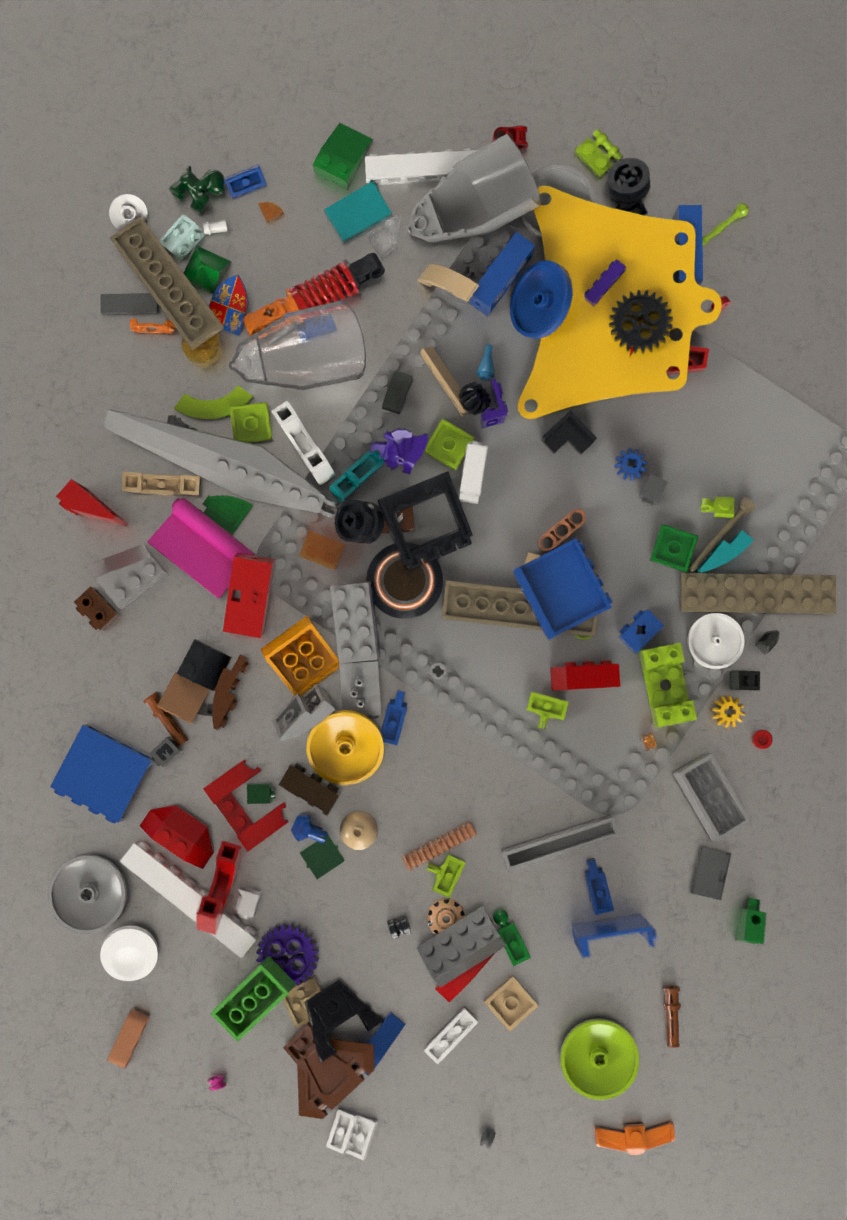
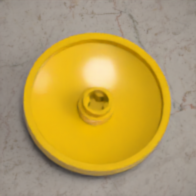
(345, 747)

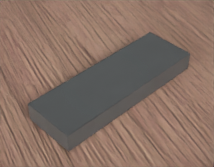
(128, 304)

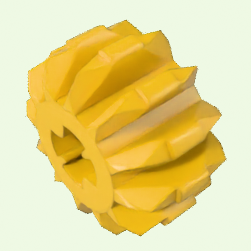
(725, 704)

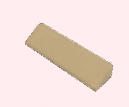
(444, 377)

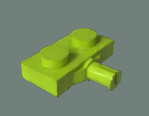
(546, 707)
(447, 874)

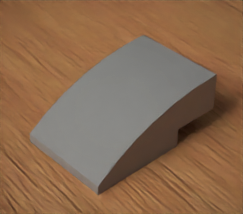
(303, 713)

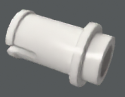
(215, 227)

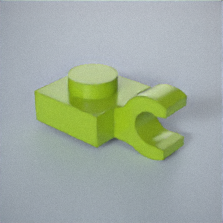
(720, 506)

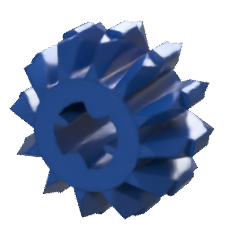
(630, 457)

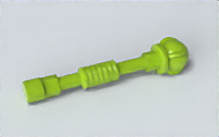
(741, 211)

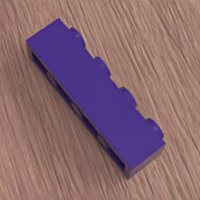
(606, 281)

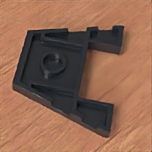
(331, 1009)

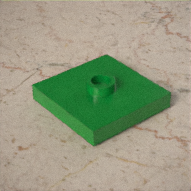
(673, 548)

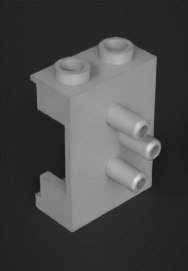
(365, 691)

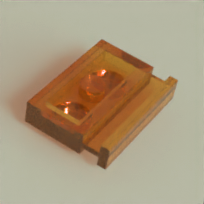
(322, 550)

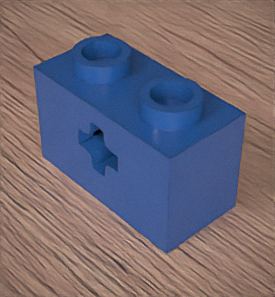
(650, 625)

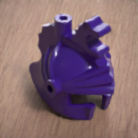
(401, 449)

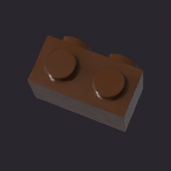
(96, 608)

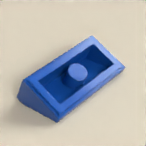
(245, 181)

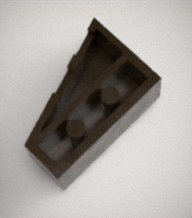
(310, 788)

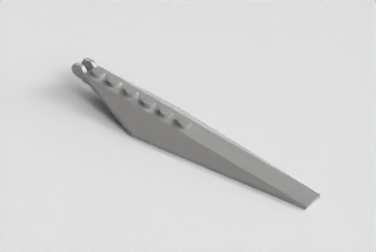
(230, 463)

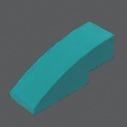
(356, 476)
(726, 551)

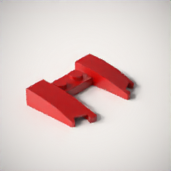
(221, 794)

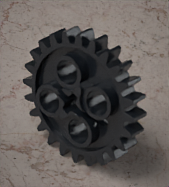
(649, 306)

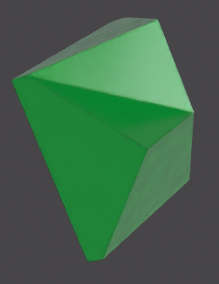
(206, 269)

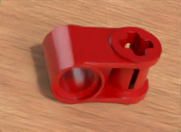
(514, 132)

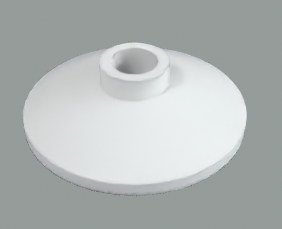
(122, 202)

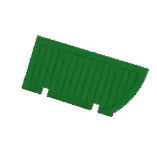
(226, 511)

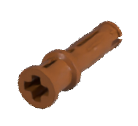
(166, 719)
(672, 1005)

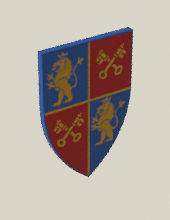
(230, 304)

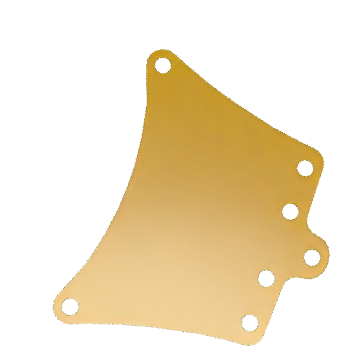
(580, 357)

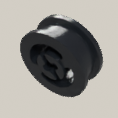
(629, 190)

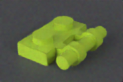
(594, 157)

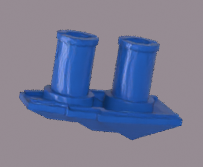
(304, 829)

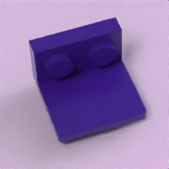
(491, 416)

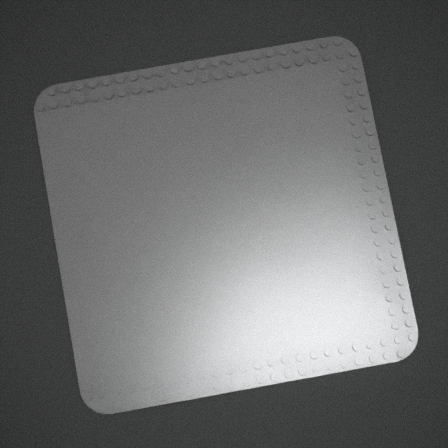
(710, 439)

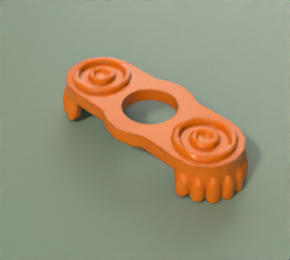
(166, 328)

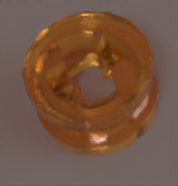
(649, 741)

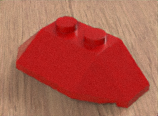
(179, 834)

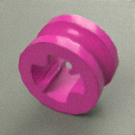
(216, 1082)

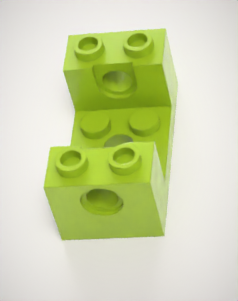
(671, 705)

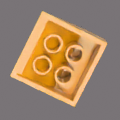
(301, 656)

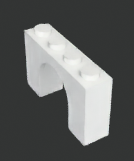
(303, 443)
(473, 472)

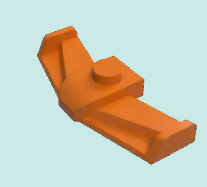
(635, 1137)

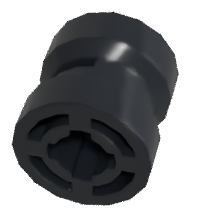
(399, 927)

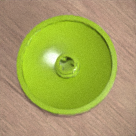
(599, 1059)

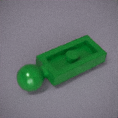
(515, 946)

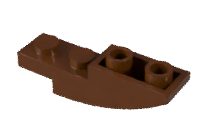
(223, 698)

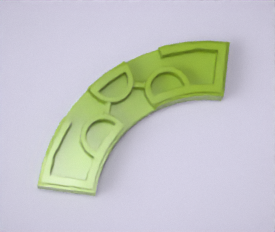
(212, 409)

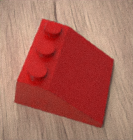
(82, 501)

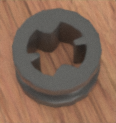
(487, 1138)

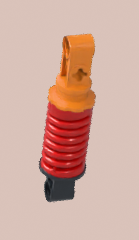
(318, 291)

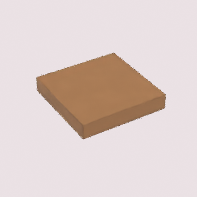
(183, 698)

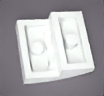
(351, 1133)

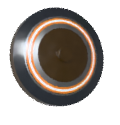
(404, 591)

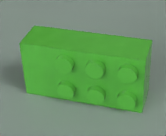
(253, 998)

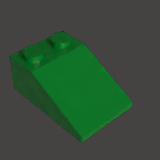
(342, 155)

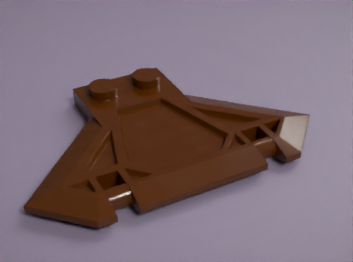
(330, 1079)

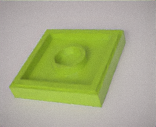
(251, 422)
(448, 444)

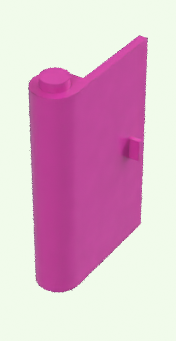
(198, 546)

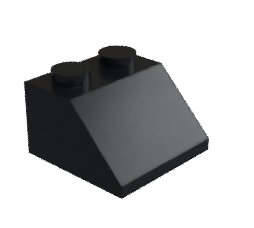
(203, 664)

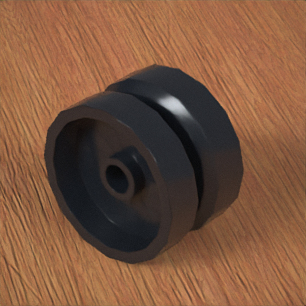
(359, 521)

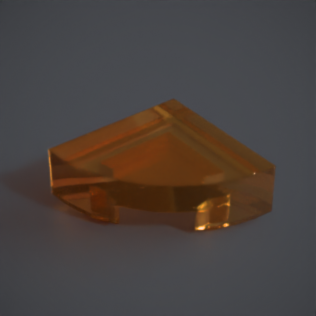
(270, 210)

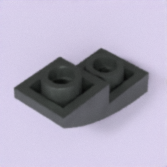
(397, 392)

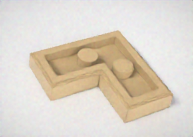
(296, 1000)

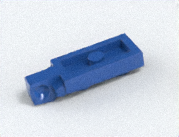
(394, 719)
(598, 888)

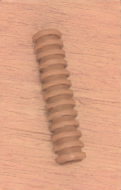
(440, 845)

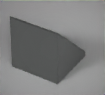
(205, 709)

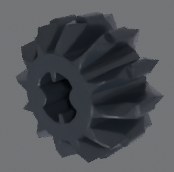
(474, 398)

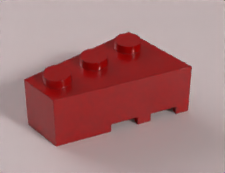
(585, 676)

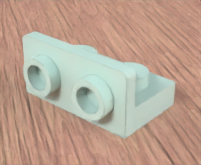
(182, 237)

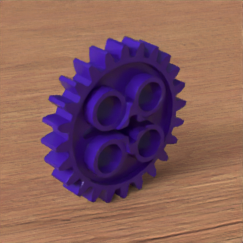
(283, 938)

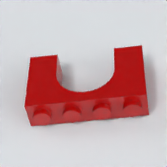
(213, 905)

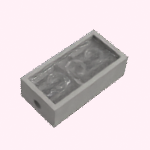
(711, 797)

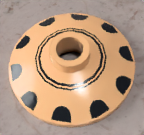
(443, 908)

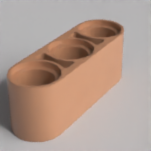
(566, 522)
(128, 1038)

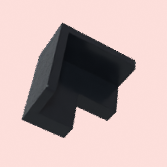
(569, 430)

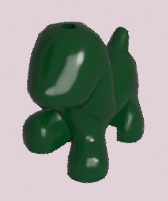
(211, 182)

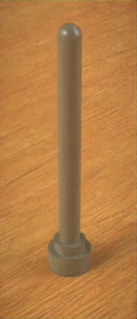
(746, 506)

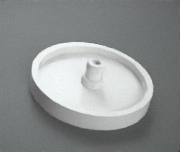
(715, 641)
(129, 953)

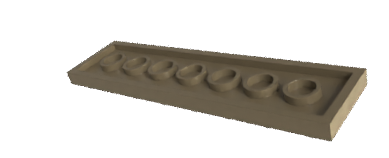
(166, 283)
(758, 593)
(497, 607)

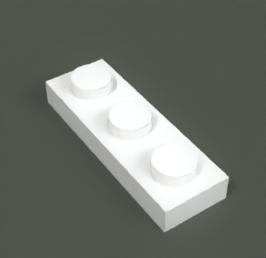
(450, 1035)

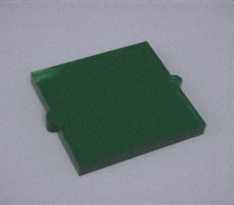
(322, 857)

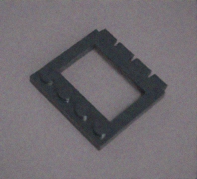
(417, 494)

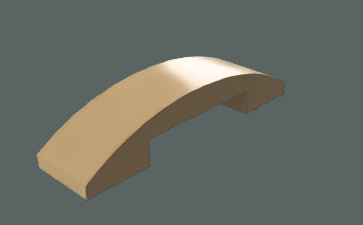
(448, 280)
(160, 484)

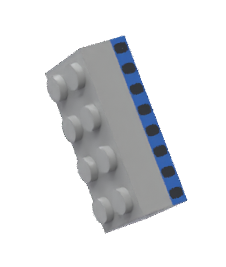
(355, 622)

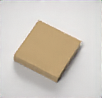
(511, 1003)

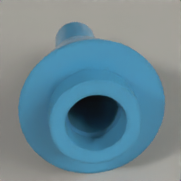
(486, 368)

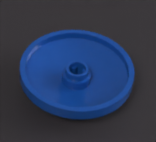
(541, 299)

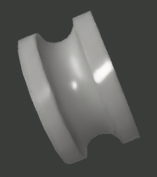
(433, 675)

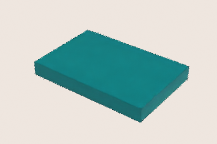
(358, 211)

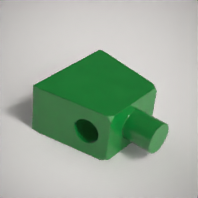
(749, 931)

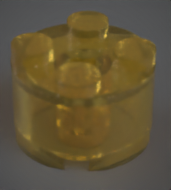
(205, 356)

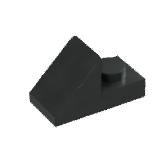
(744, 680)

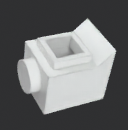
(247, 902)

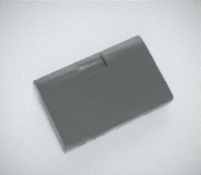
(710, 873)

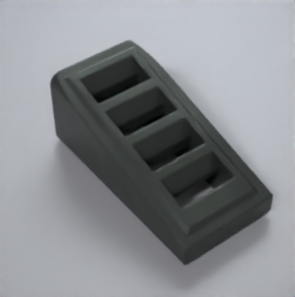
(768, 641)

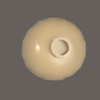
(358, 830)

